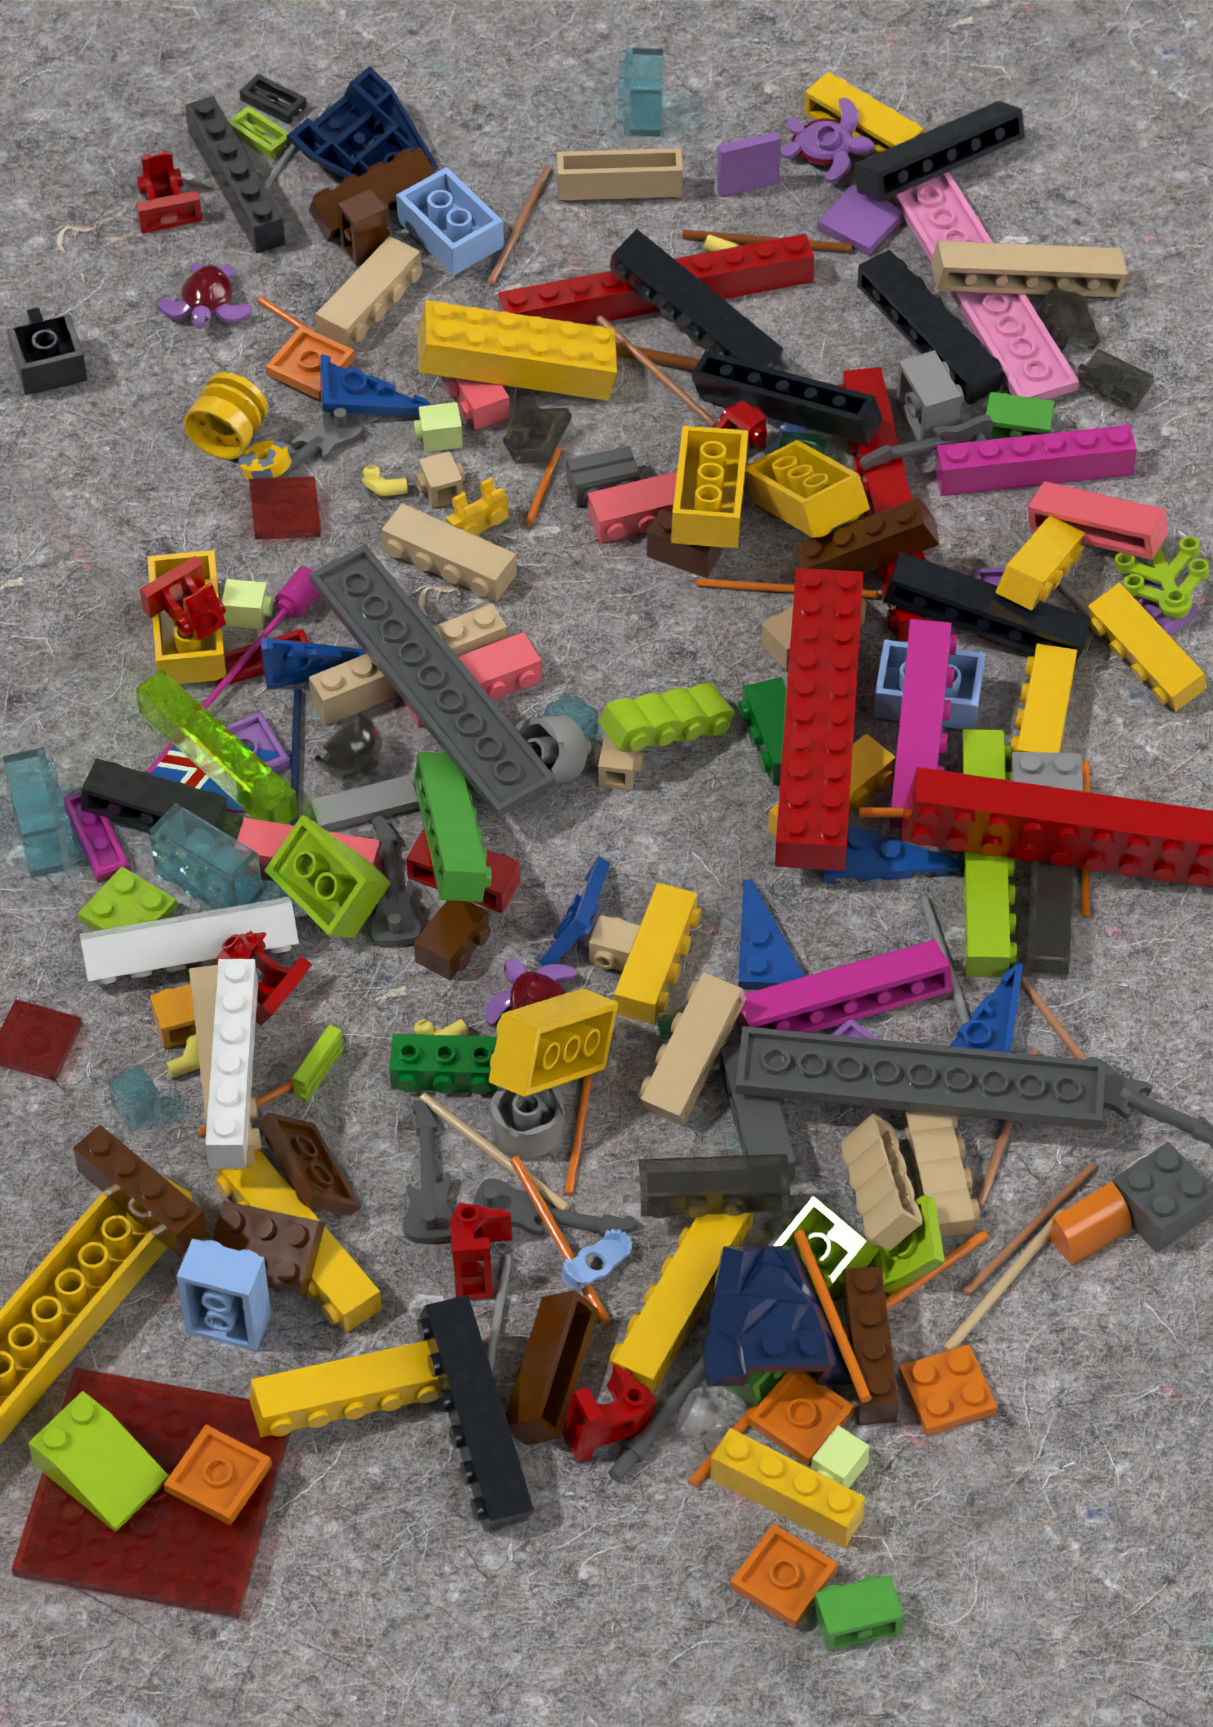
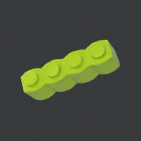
(666, 717)

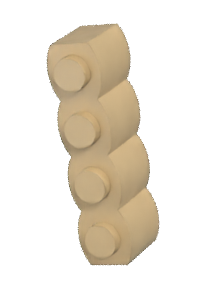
(939, 1169)
(880, 1182)

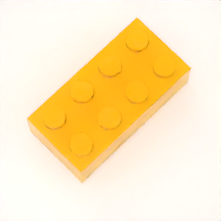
(709, 487)
(806, 489)
(181, 656)
(552, 1042)

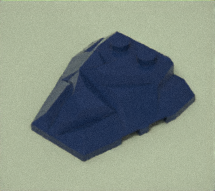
(768, 1320)

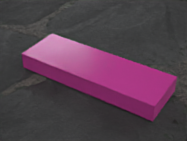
(96, 839)

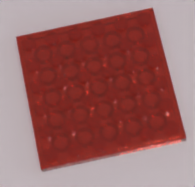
(168, 1546)

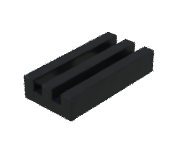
(269, 101)

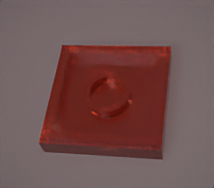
(284, 507)
(37, 1039)

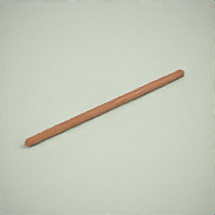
(519, 225)
(658, 373)
(1050, 1017)
(997, 1154)
(1029, 1228)

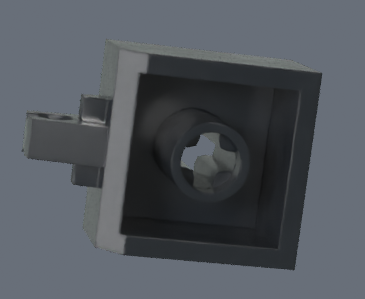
(46, 353)

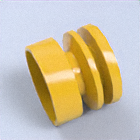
(225, 415)

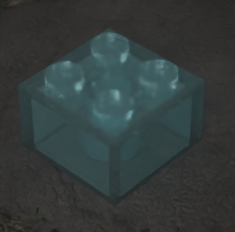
(641, 92)

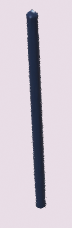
(296, 740)

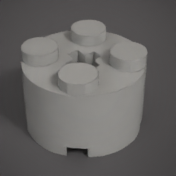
(558, 744)
(529, 1123)

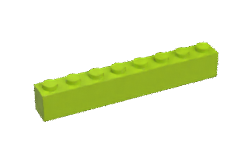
(986, 877)

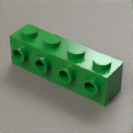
(441, 1063)

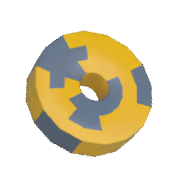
(265, 460)

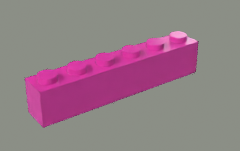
(1035, 459)
(923, 705)
(850, 991)

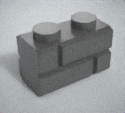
(600, 472)

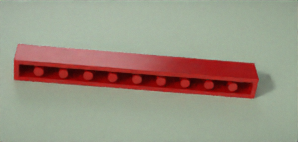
(725, 271)
(885, 483)

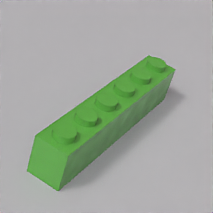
(451, 829)

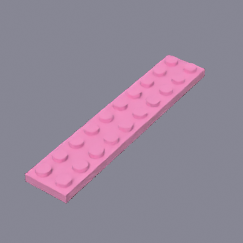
(1001, 321)

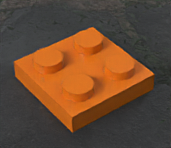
(299, 360)
(947, 1390)
(800, 1415)
(218, 1474)
(783, 1575)

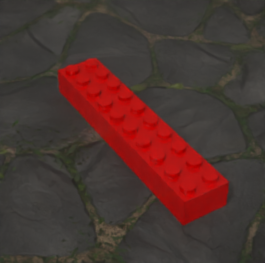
(819, 720)
(1059, 826)

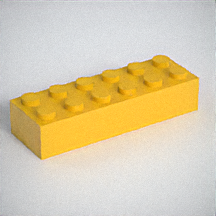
(516, 350)

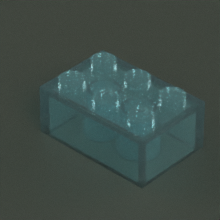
(39, 812)
(204, 860)

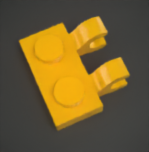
(481, 514)

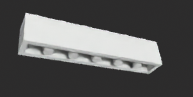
(184, 939)
(231, 1064)

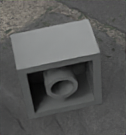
(1164, 1196)

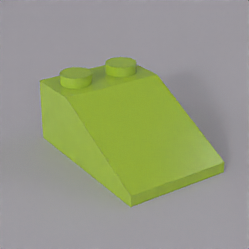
(327, 879)
(832, 1241)
(97, 1461)

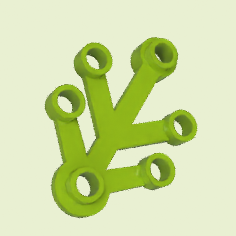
(1172, 601)

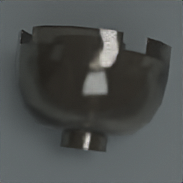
(352, 750)

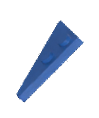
(363, 393)
(295, 662)
(885, 858)
(577, 918)
(763, 950)
(994, 1018)

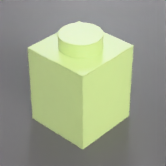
(439, 427)
(246, 604)
(841, 1457)

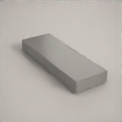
(364, 803)

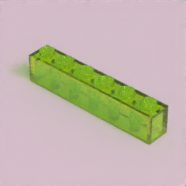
(216, 750)

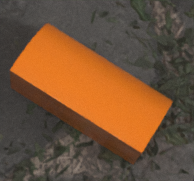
(1090, 1224)

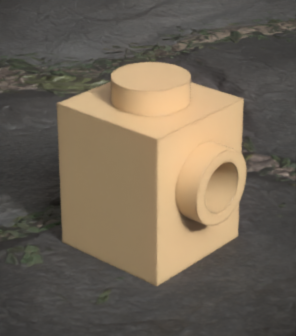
(440, 479)
(616, 767)
(611, 942)

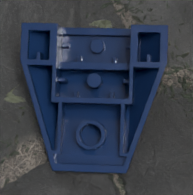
(360, 129)

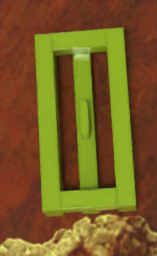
(255, 134)
(317, 1063)

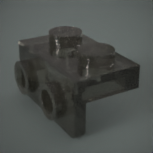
(1068, 319)
(1114, 379)
(535, 432)

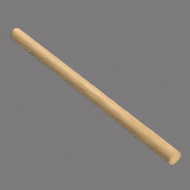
(489, 1148)
(999, 1287)

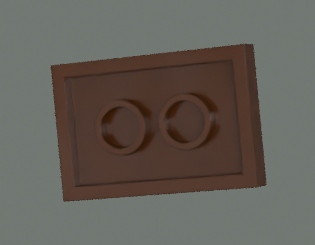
(309, 1164)
(283, 1240)

